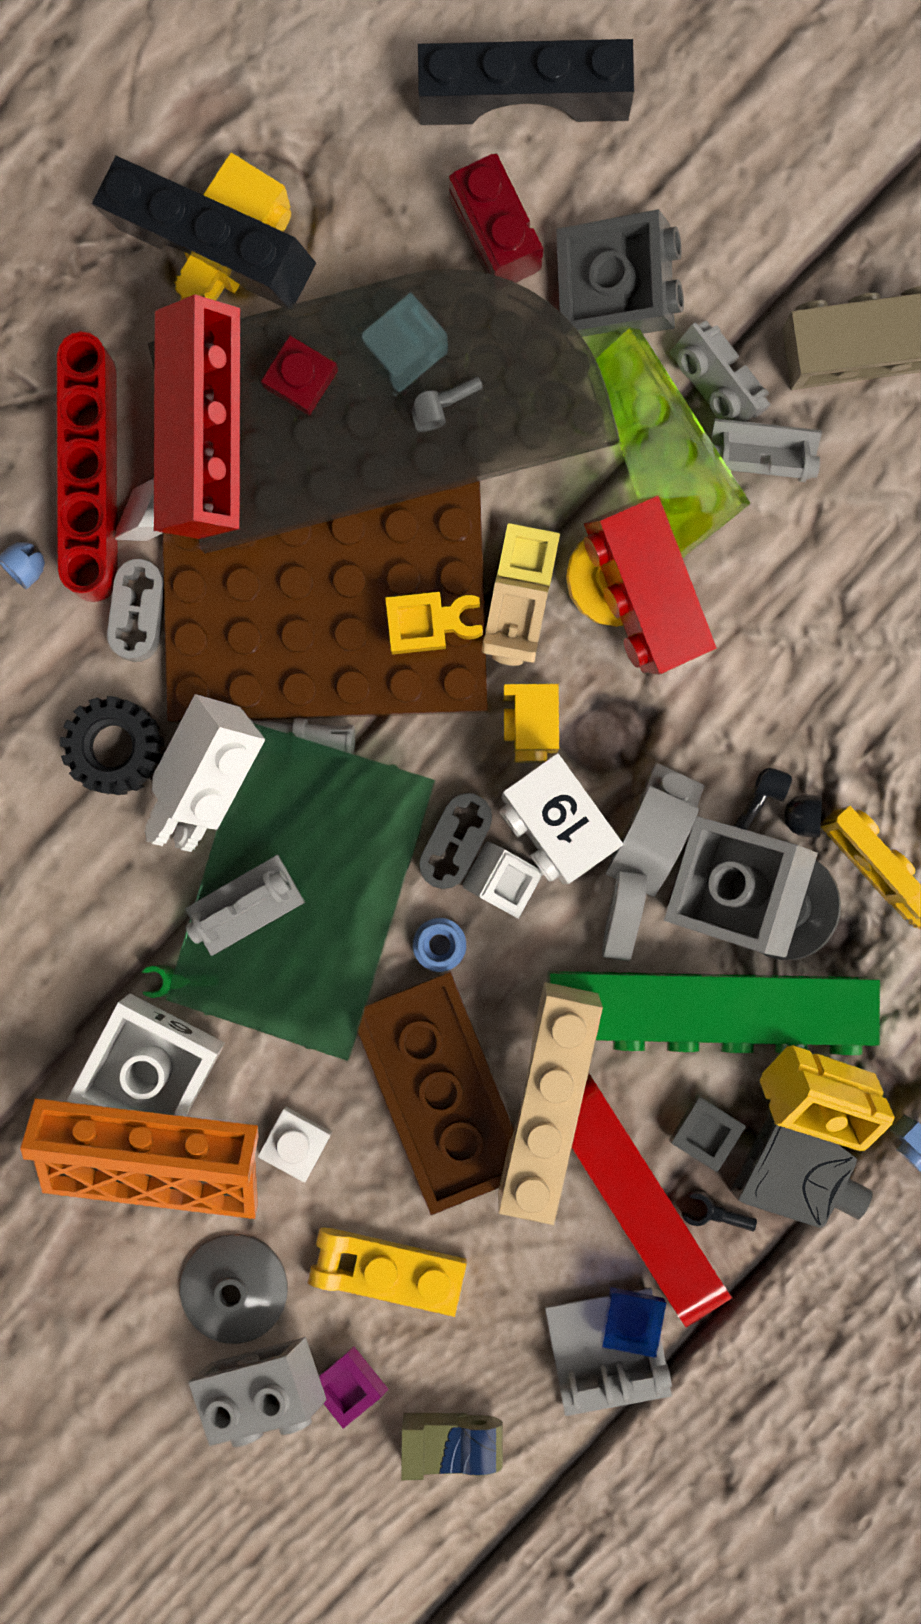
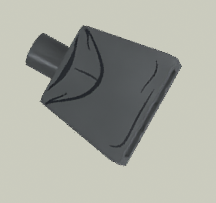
(799, 1177)

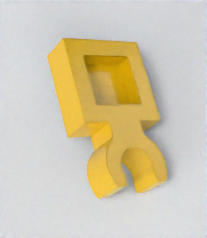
(420, 622)

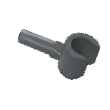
(428, 405)

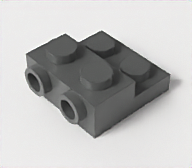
(620, 274)

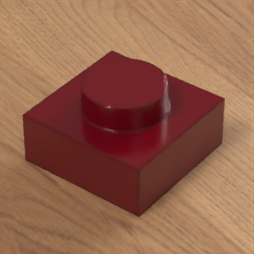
(299, 375)

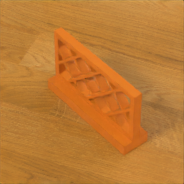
(136, 1143)

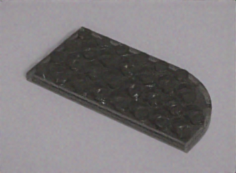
(361, 443)

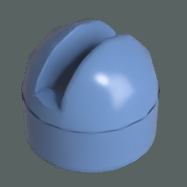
(21, 564)

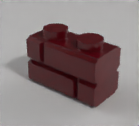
(495, 220)

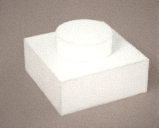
(295, 1144)

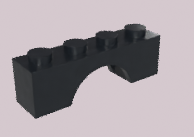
(578, 76)
(226, 239)

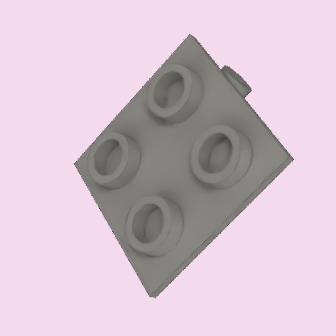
(595, 1375)

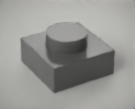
(707, 1133)

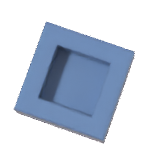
(909, 1133)

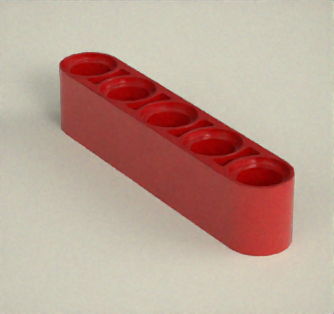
(76, 445)
(645, 1210)

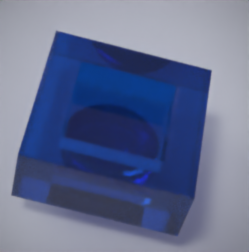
(633, 1322)

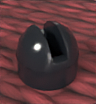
(804, 815)

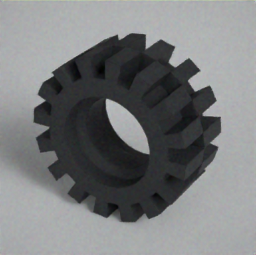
(81, 737)

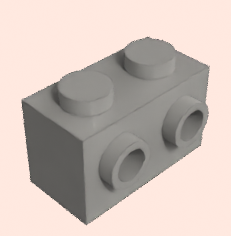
(258, 1393)

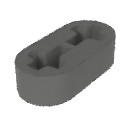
(444, 834)

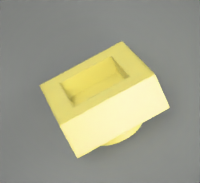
(528, 554)

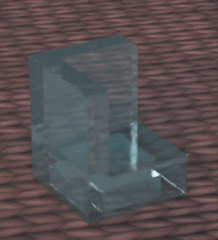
(406, 341)

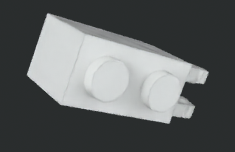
(201, 771)

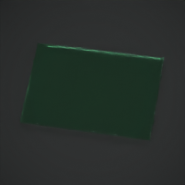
(348, 845)

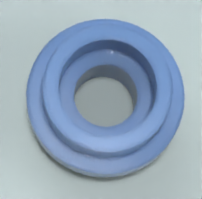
(436, 962)

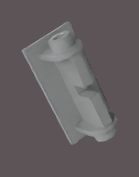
(705, 360)
(767, 448)
(243, 906)

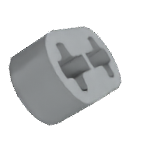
(124, 609)
(624, 915)

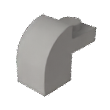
(658, 827)

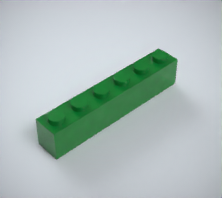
(732, 1010)

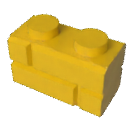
(826, 1098)

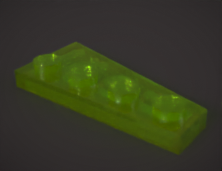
(666, 444)

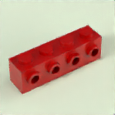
(197, 418)

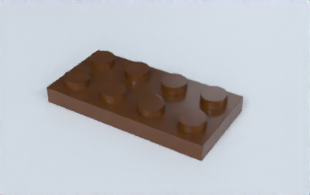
(438, 1091)

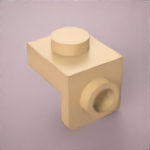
(514, 621)

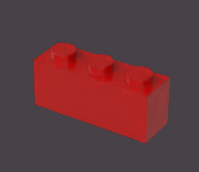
(648, 586)

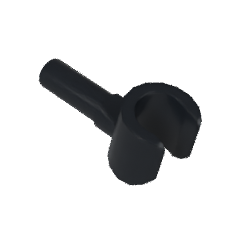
(770, 784)
(717, 1214)

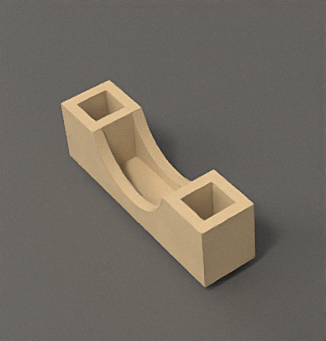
(550, 1103)

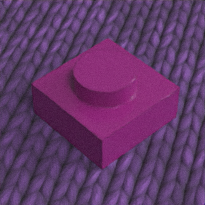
(350, 1387)

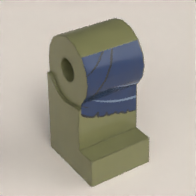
(450, 1445)

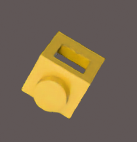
(533, 720)

